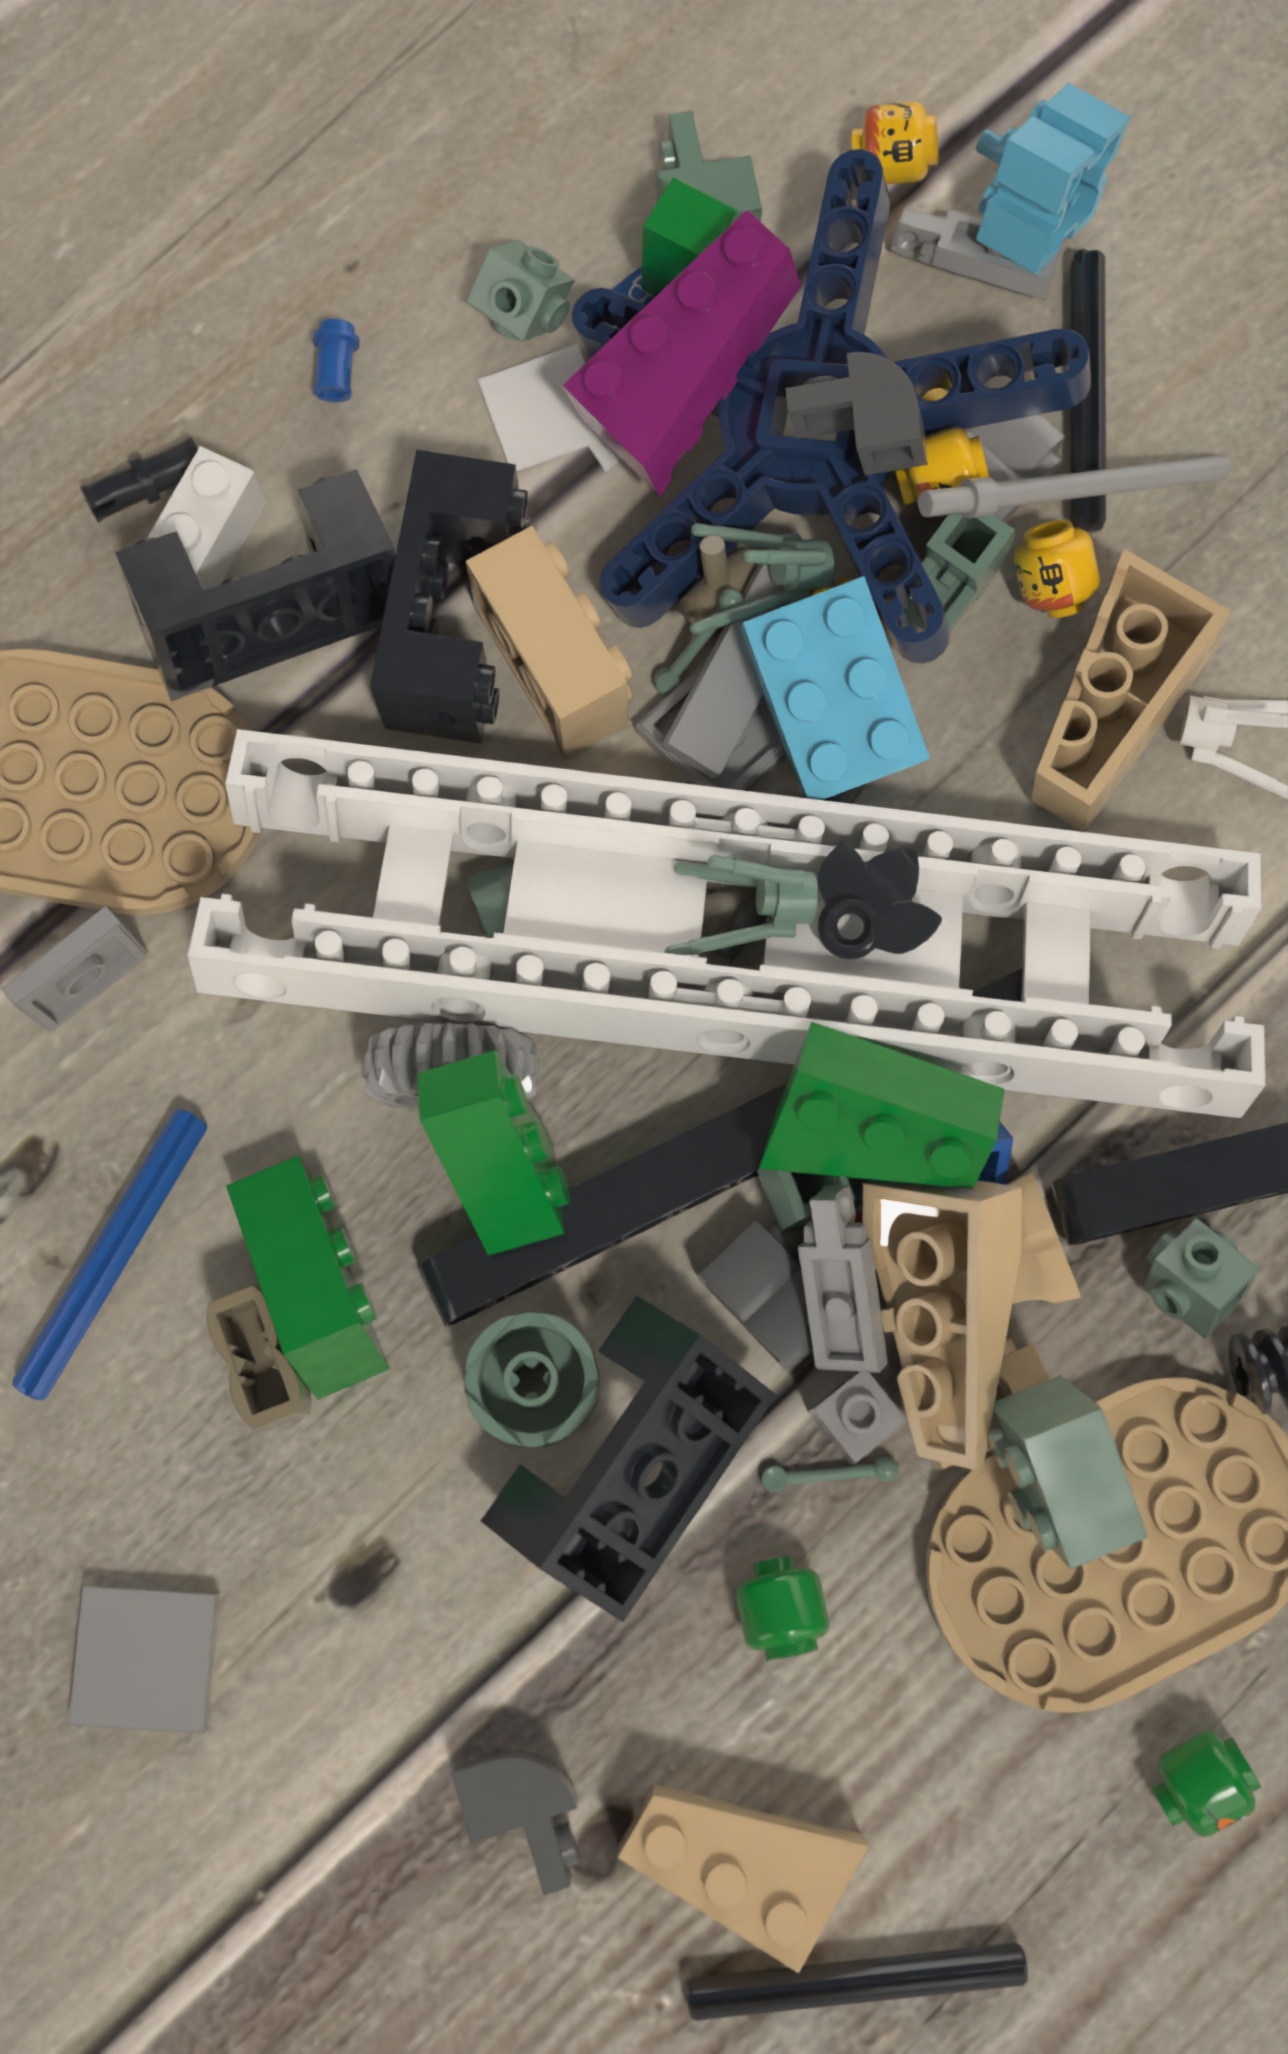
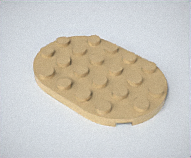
(113, 786)
(1089, 1636)

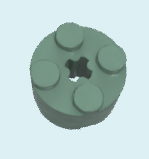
(494, 1384)

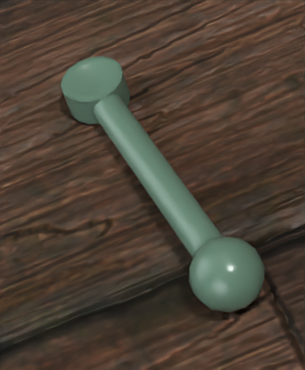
(668, 678)
(884, 1469)

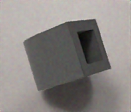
(873, 401)
(518, 1791)

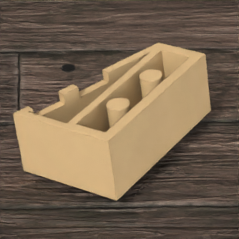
(745, 1867)

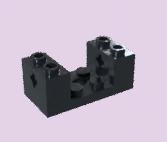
(450, 515)
(273, 613)
(611, 1527)

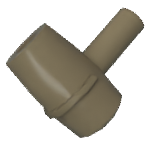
(719, 574)

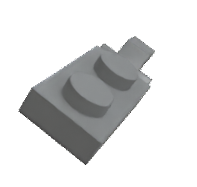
(953, 246)
(841, 1286)

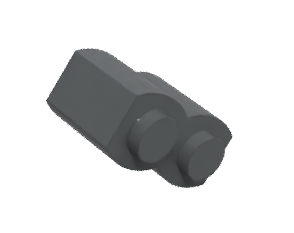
(764, 1291)

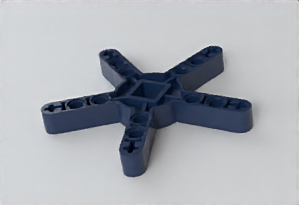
(822, 475)

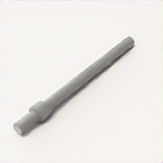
(984, 496)

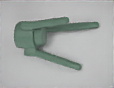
(793, 563)
(781, 894)

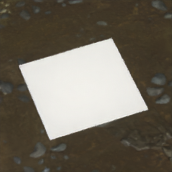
(534, 411)

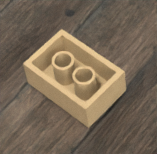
(551, 640)

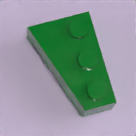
(881, 1115)
(493, 1151)
(307, 1278)

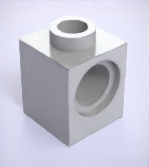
(857, 1416)

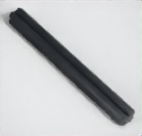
(1089, 416)
(857, 1981)

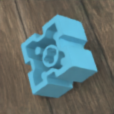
(1048, 175)

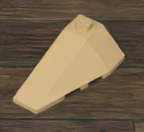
(948, 1294)

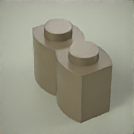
(260, 1377)

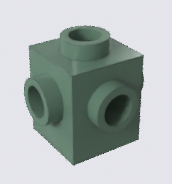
(522, 290)
(1198, 1276)

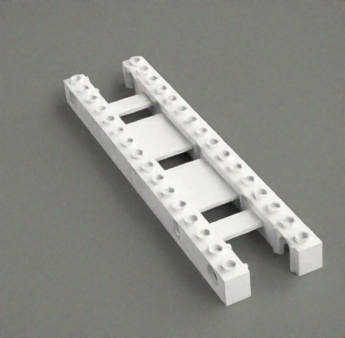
(602, 904)

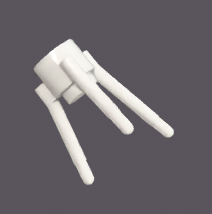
(1213, 723)

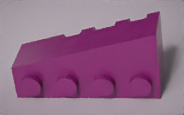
(683, 350)

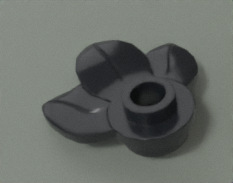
(880, 896)

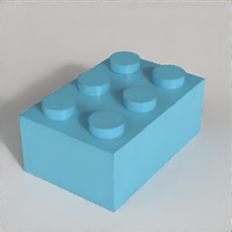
(834, 690)

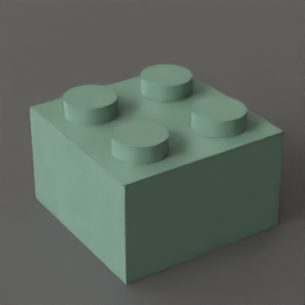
(1065, 1472)

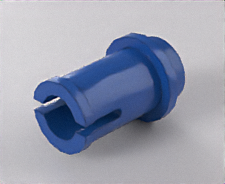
(335, 346)

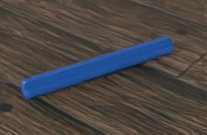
(109, 1255)

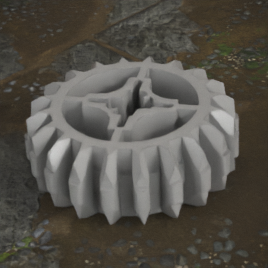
(402, 1052)

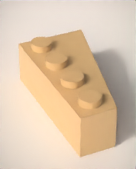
(1130, 677)

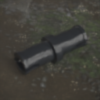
(139, 480)

